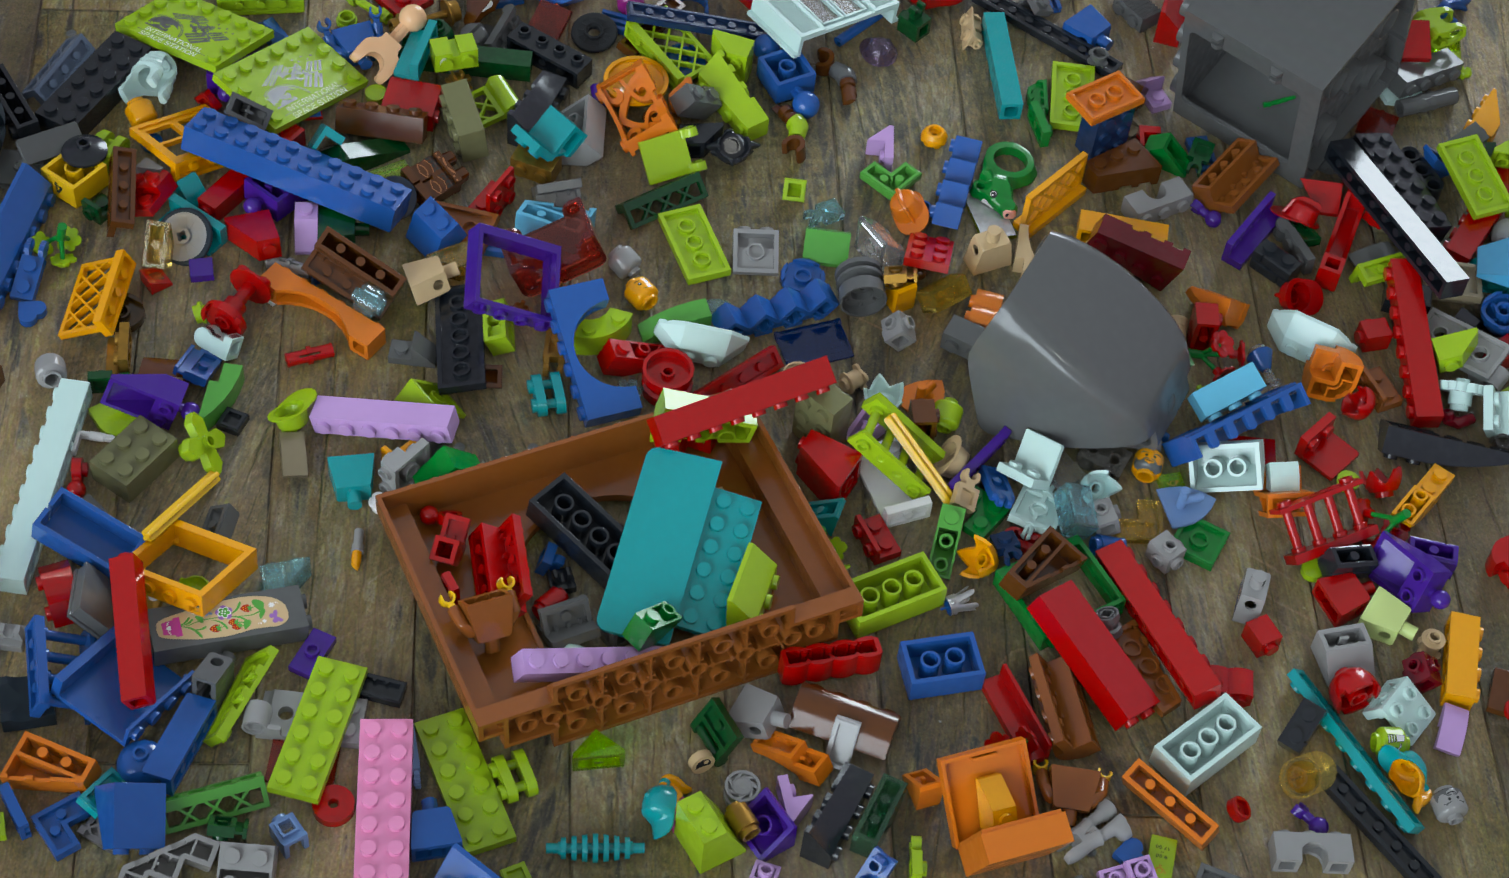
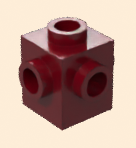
(1422, 671)

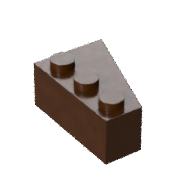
(1121, 167)

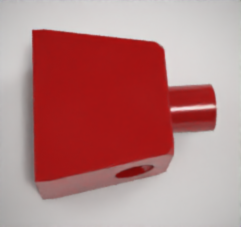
(1343, 597)

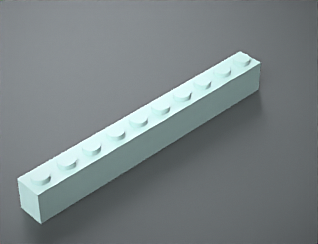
(44, 479)

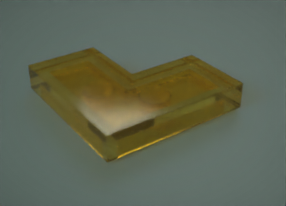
(1146, 526)

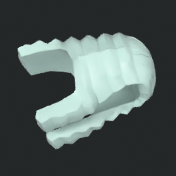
(150, 77)

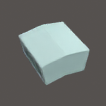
(1282, 476)

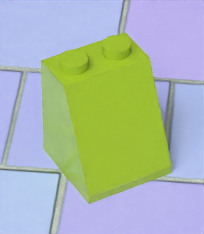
(705, 832)

